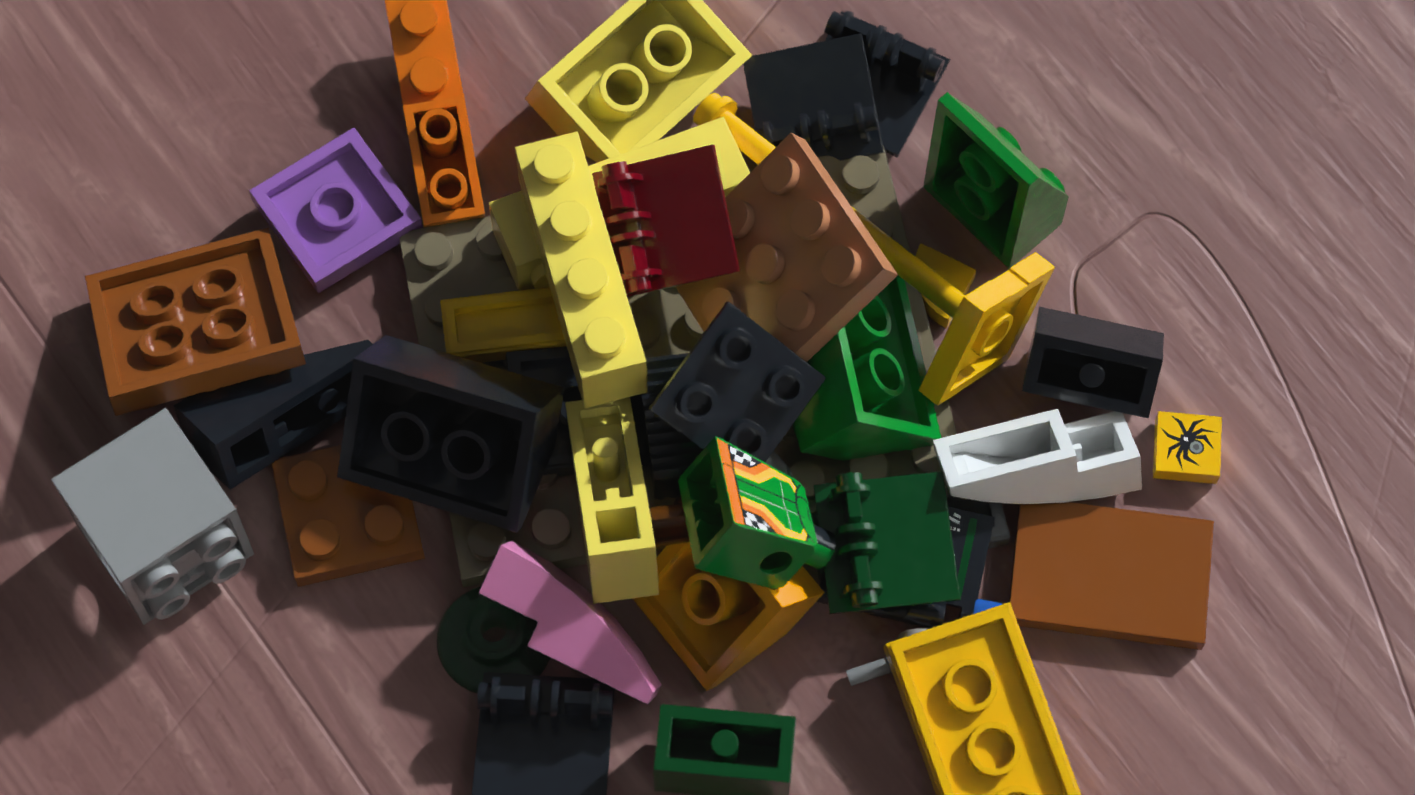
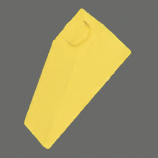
(612, 501)

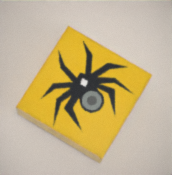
(1187, 447)

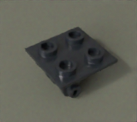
(900, 75)
(817, 94)
(737, 387)
(542, 735)

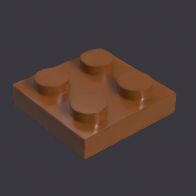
(340, 525)

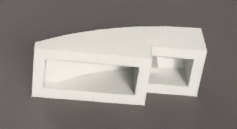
(1042, 460)

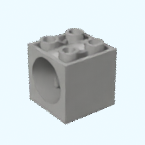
(155, 517)

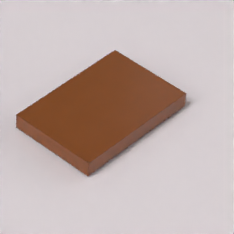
(1112, 573)

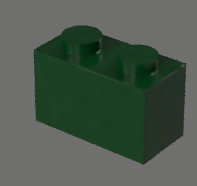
(723, 752)

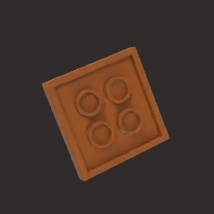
(193, 321)

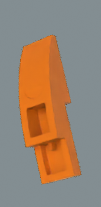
(435, 111)

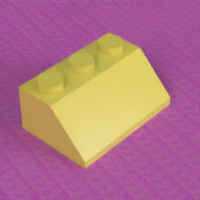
(637, 75)

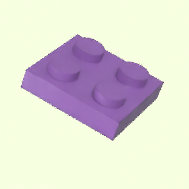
(335, 209)

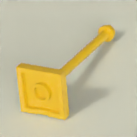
(983, 322)

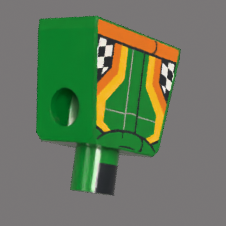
(749, 518)

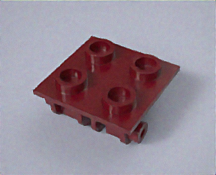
(667, 220)

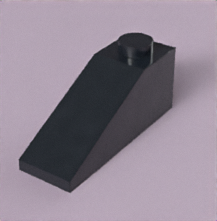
(268, 416)

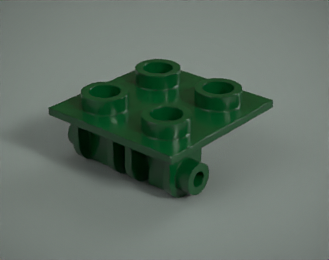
(889, 542)

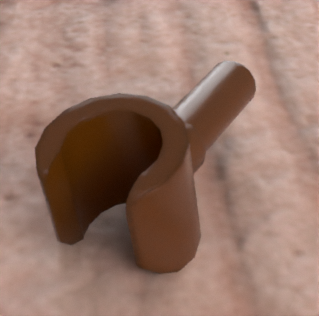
(669, 523)

